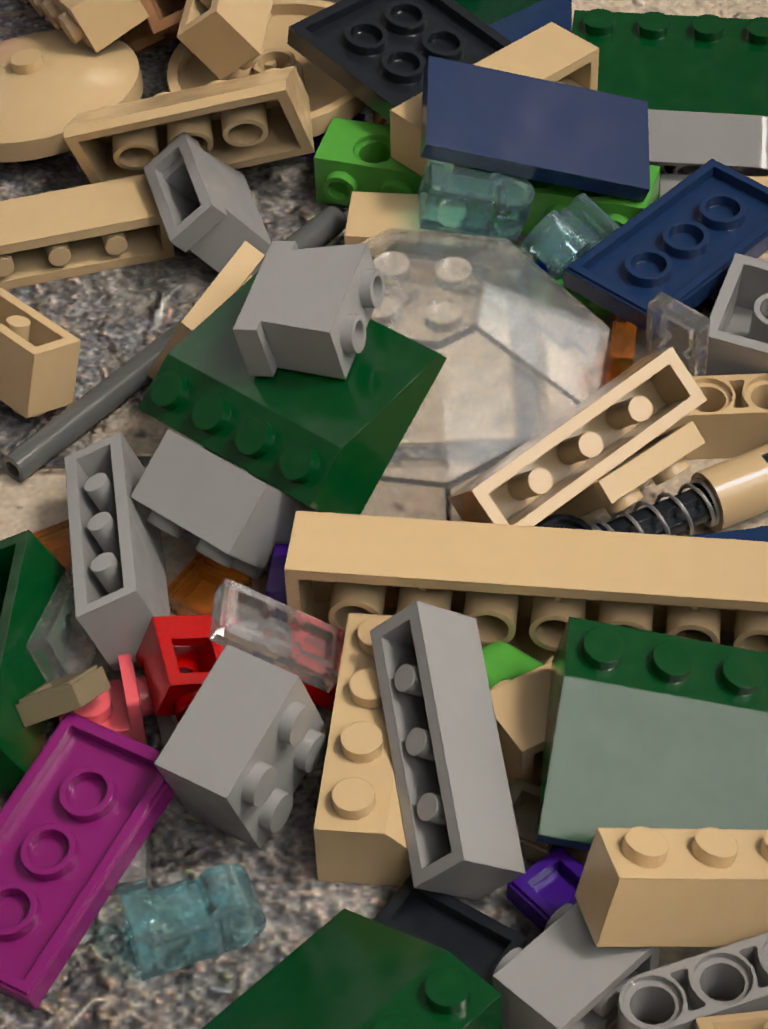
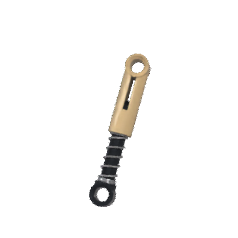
(716, 497)

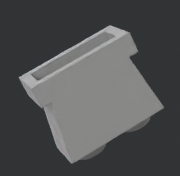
(204, 203)
(309, 309)

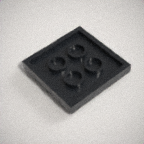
(384, 44)

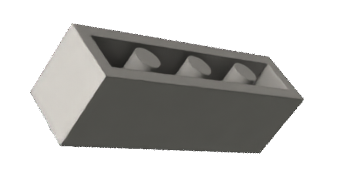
(113, 549)
(446, 752)

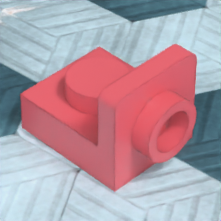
(123, 704)

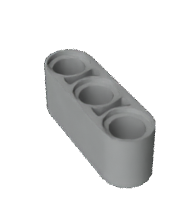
(687, 140)
(686, 987)

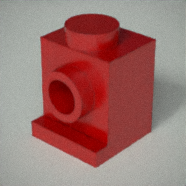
(177, 672)

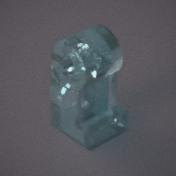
(473, 201)
(568, 234)
(190, 919)

